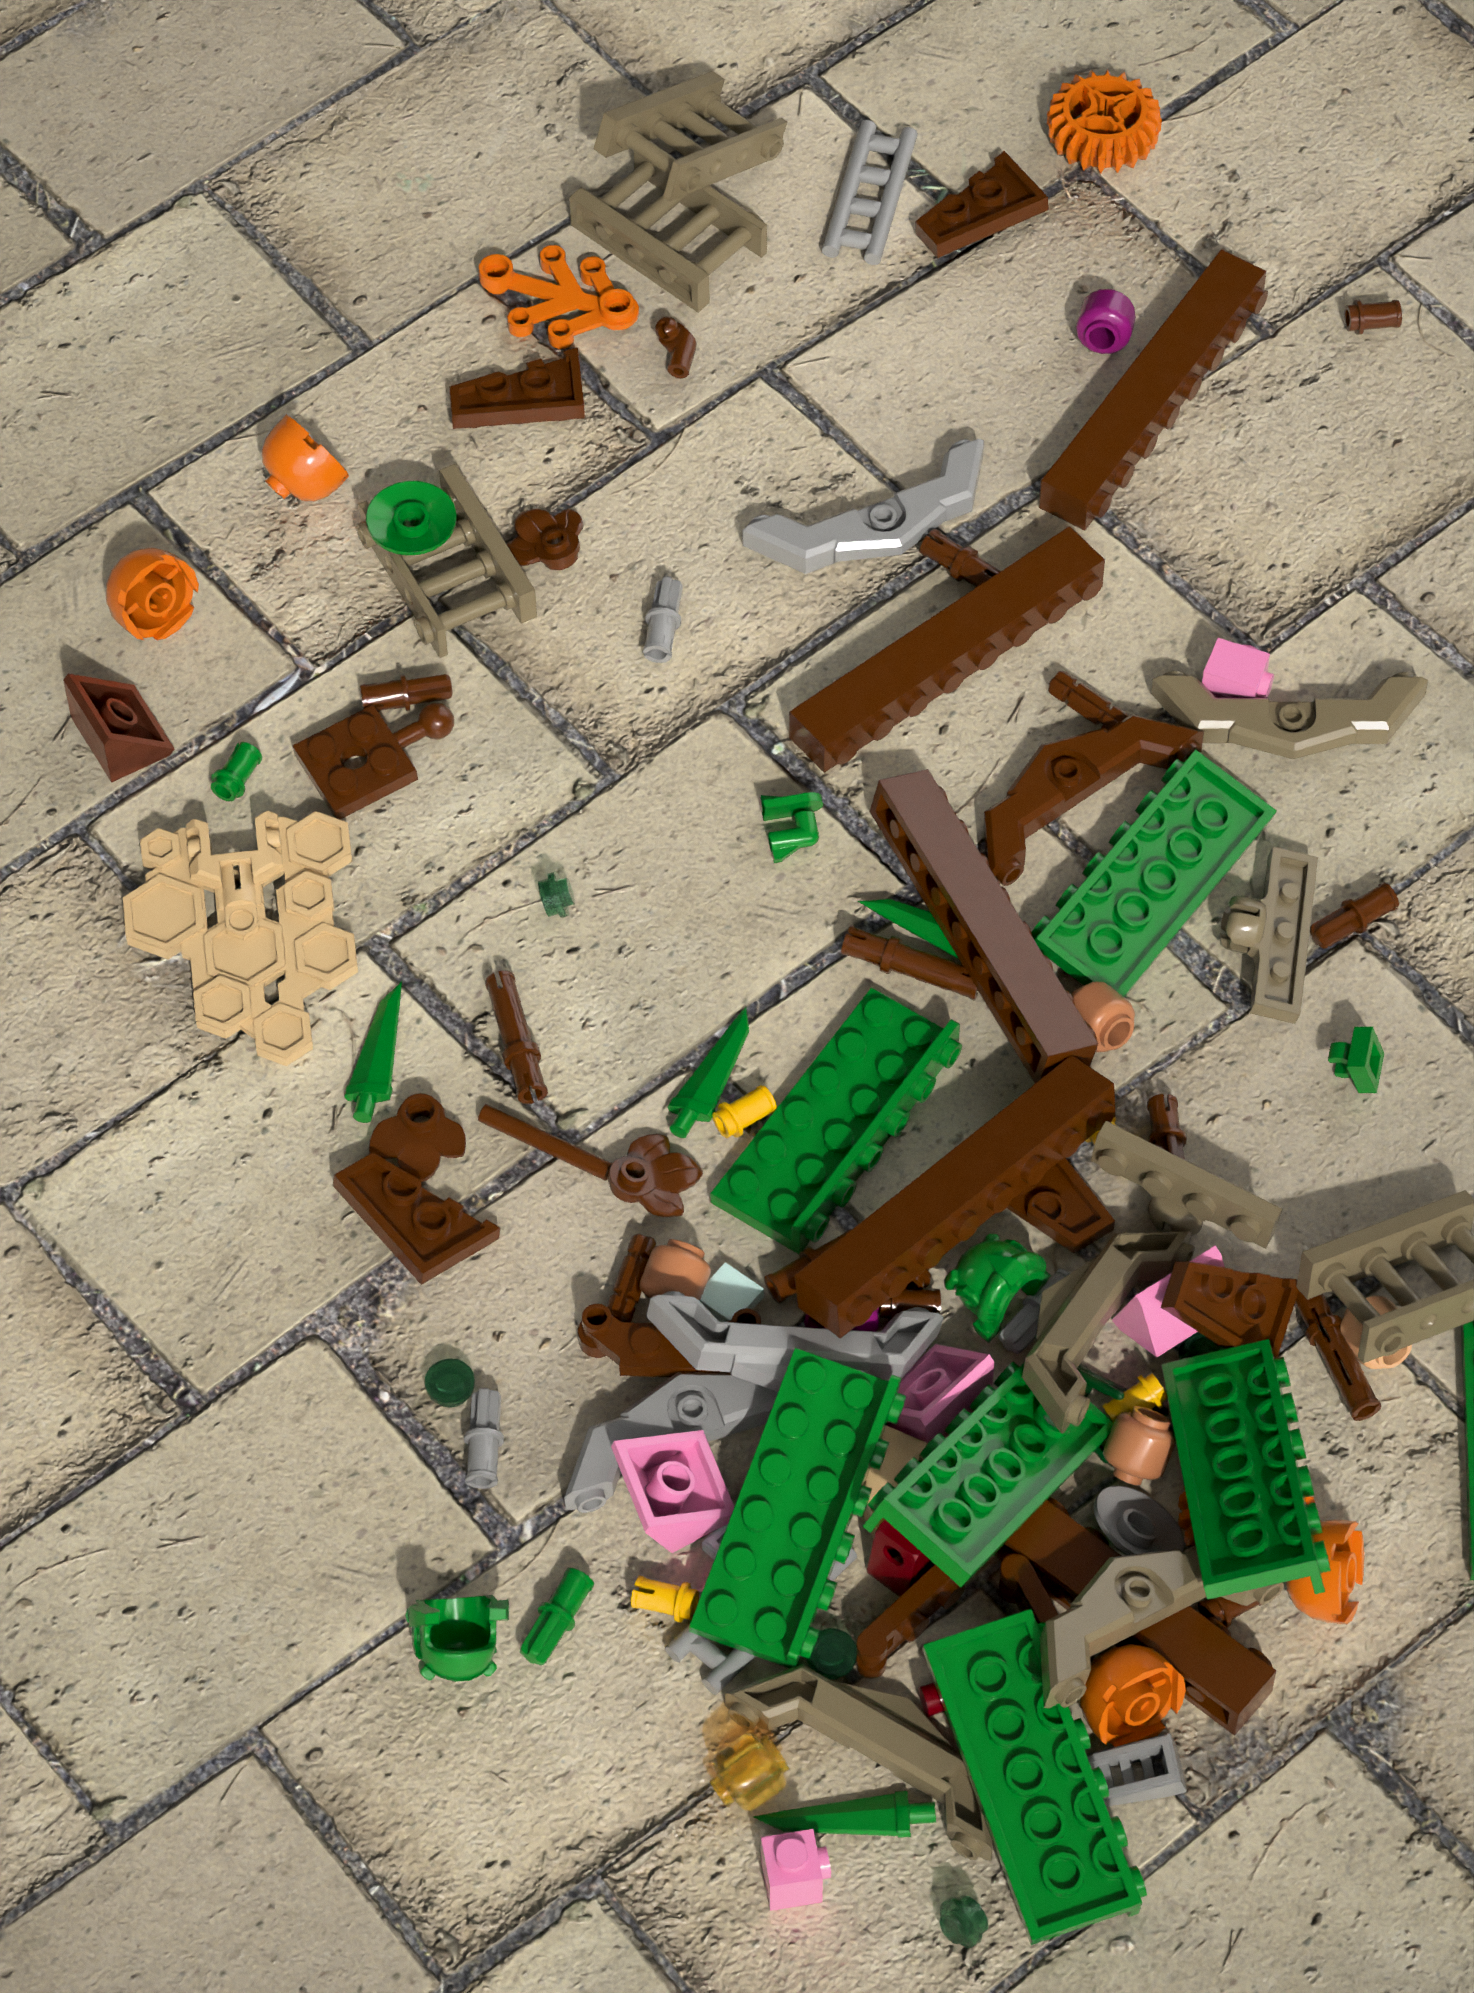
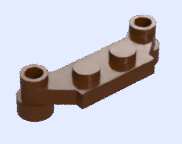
(638, 1346)

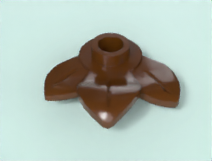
(547, 538)
(418, 1144)
(657, 1176)

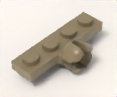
(1275, 933)
(1182, 1191)

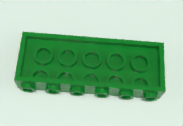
(1153, 875)
(837, 1121)
(1244, 1470)
(985, 1476)
(797, 1509)
(1033, 1780)

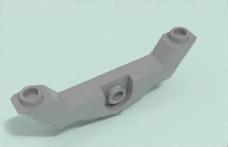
(879, 529)
(764, 1351)
(680, 1404)

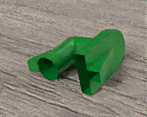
(802, 807)

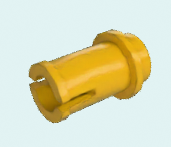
(743, 1112)
(1145, 1393)
(665, 1598)

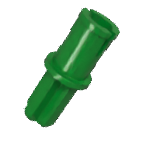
(556, 1616)

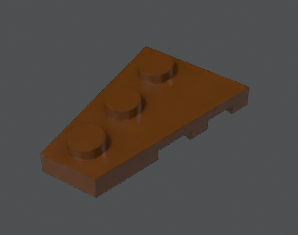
(985, 207)
(529, 396)
(1064, 1208)
(411, 1221)
(1231, 1304)

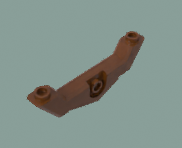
(1068, 773)

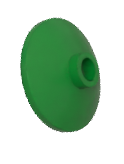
(411, 505)

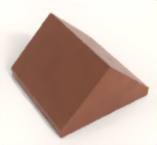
(115, 724)

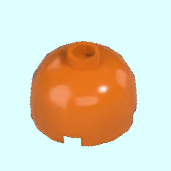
(299, 463)
(151, 593)
(1346, 1561)
(1130, 1694)

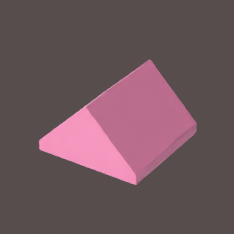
(1150, 1324)
(940, 1388)
(674, 1486)

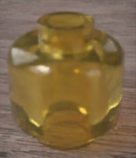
(749, 1772)

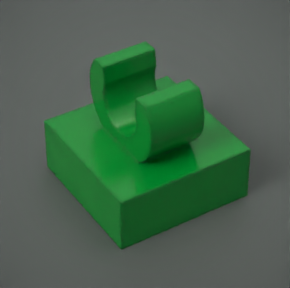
(1359, 1060)

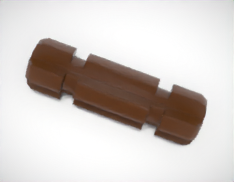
(1085, 700)
(627, 1282)

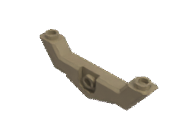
(1290, 727)
(1081, 1305)
(1116, 1604)
(881, 1728)

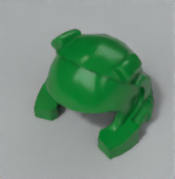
(991, 1276)
(456, 1636)

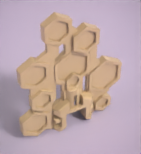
(246, 948)

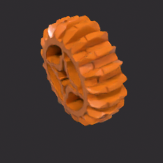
(1106, 110)

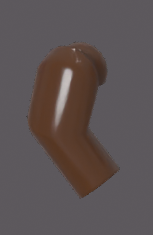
(678, 343)

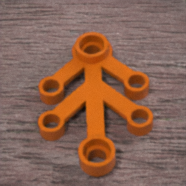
(612, 309)

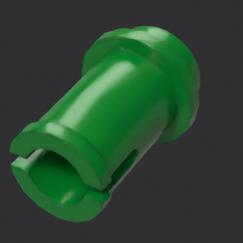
(231, 779)

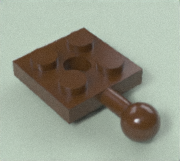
(366, 736)

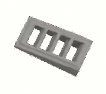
(1141, 1751)

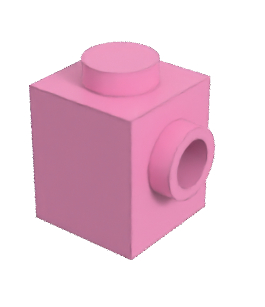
(1237, 671)
(794, 1869)

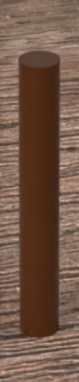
(544, 1141)

